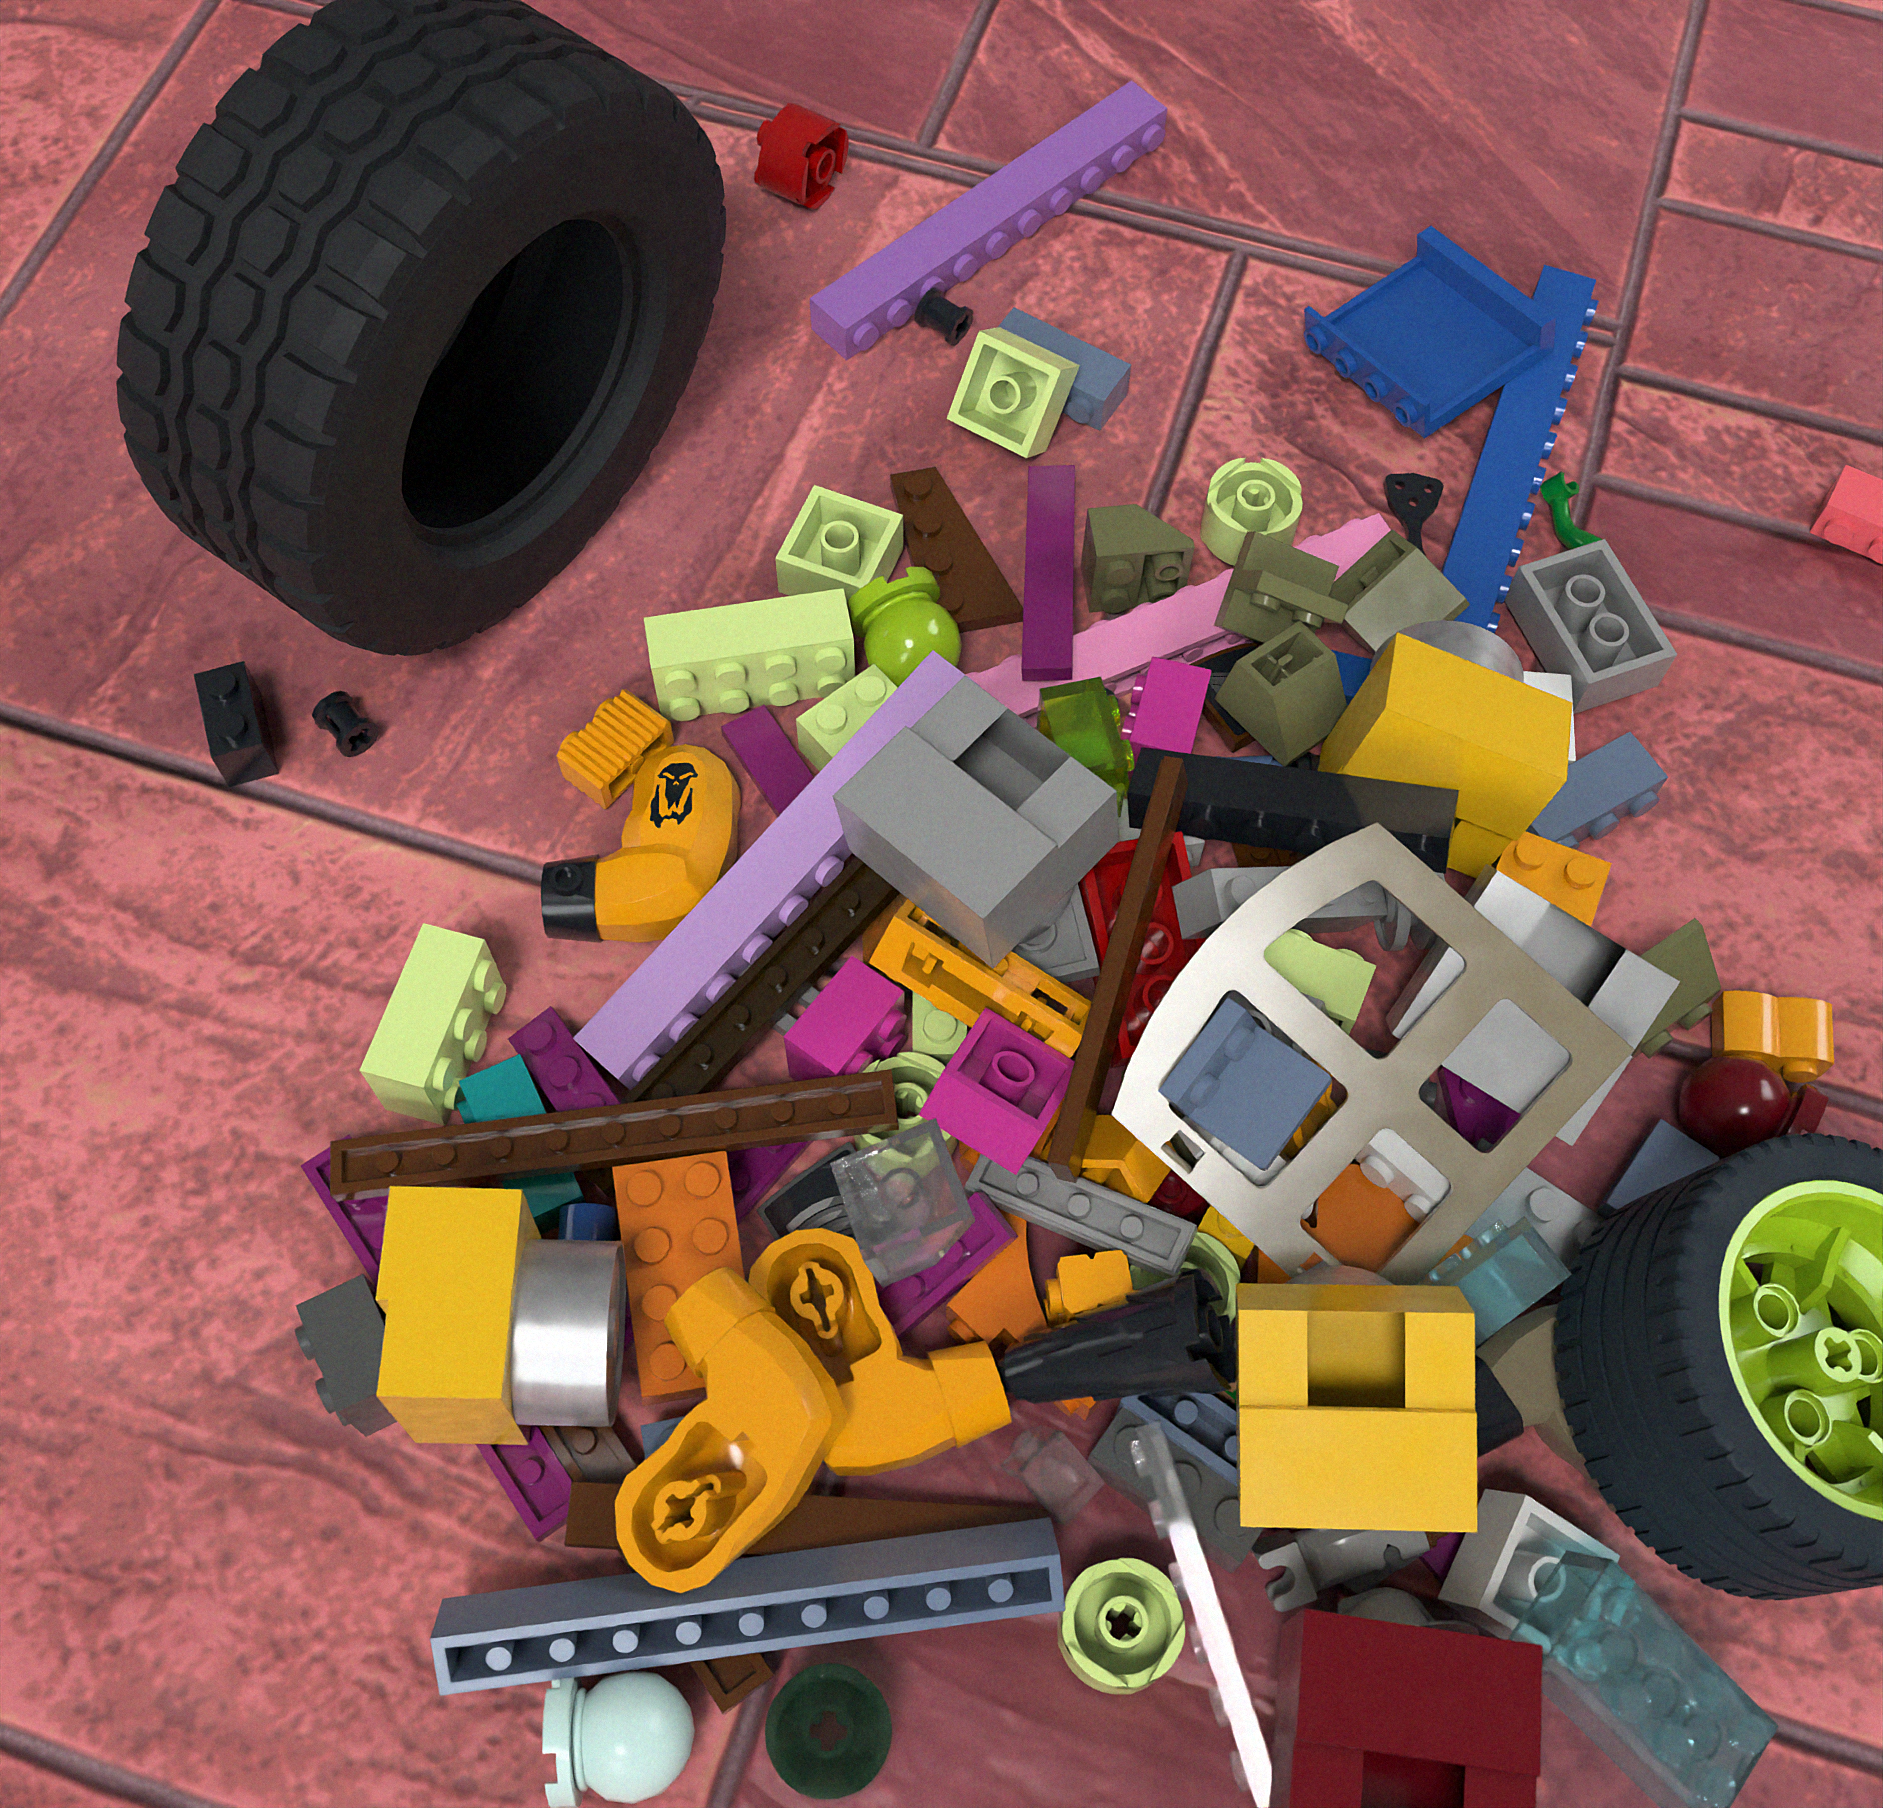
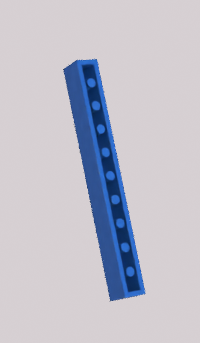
(1512, 451)

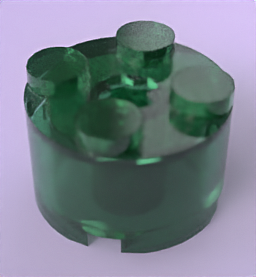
(802, 1707)

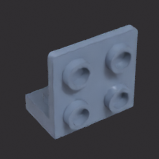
(1245, 1085)

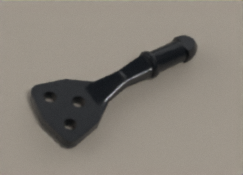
(1412, 491)

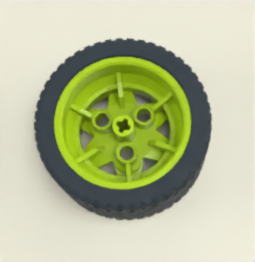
(1714, 1389)

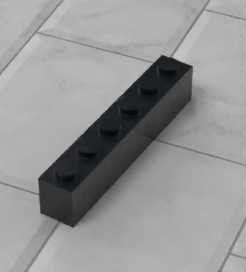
(1297, 806)

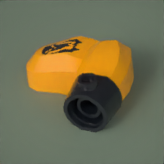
(670, 856)

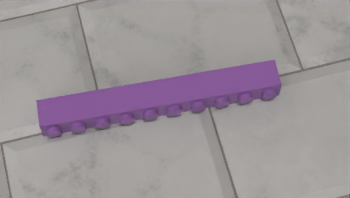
(987, 220)

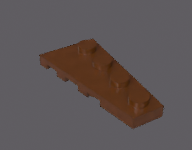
(949, 547)

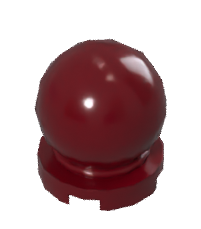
(1743, 1102)

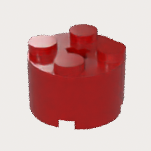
(800, 155)

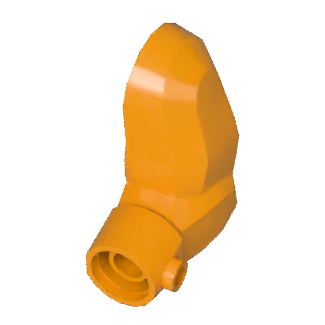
(894, 1403)
(739, 1452)

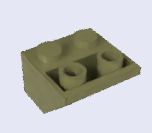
(1131, 558)
(1392, 591)
(1286, 693)

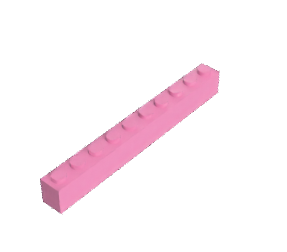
(1170, 629)

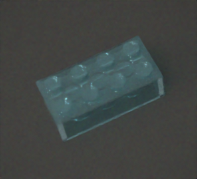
(1642, 1686)

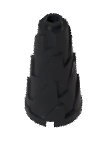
(1150, 1343)

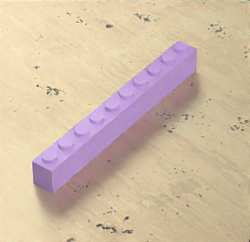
(750, 901)

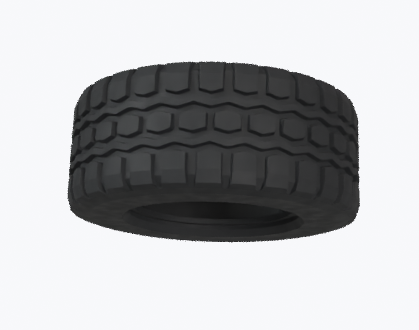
(418, 313)

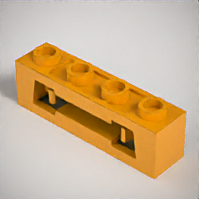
(965, 985)

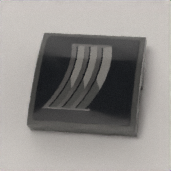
(809, 1201)

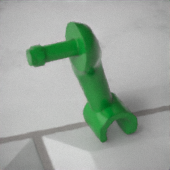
(1556, 494)

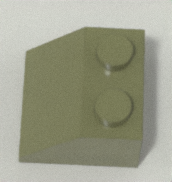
(1689, 960)

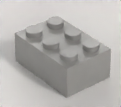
(1590, 624)

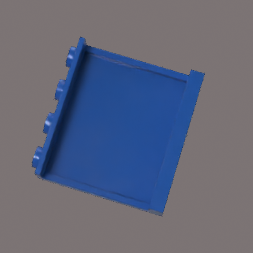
(1433, 335)

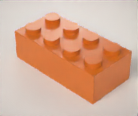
(673, 1231)

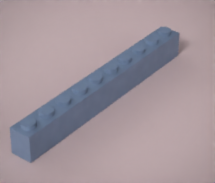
(748, 1607)

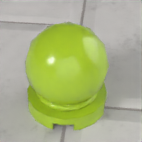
(903, 623)

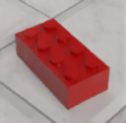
(1163, 950)

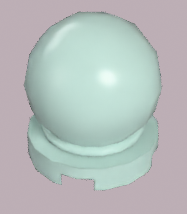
(617, 1738)

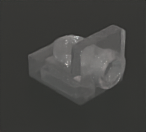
(1052, 1471)

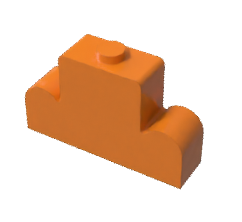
(1354, 1224)

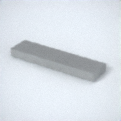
(1087, 1214)

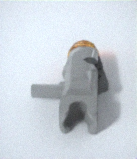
(1335, 1556)

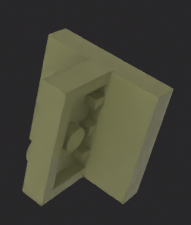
(1277, 588)

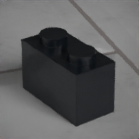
(236, 724)

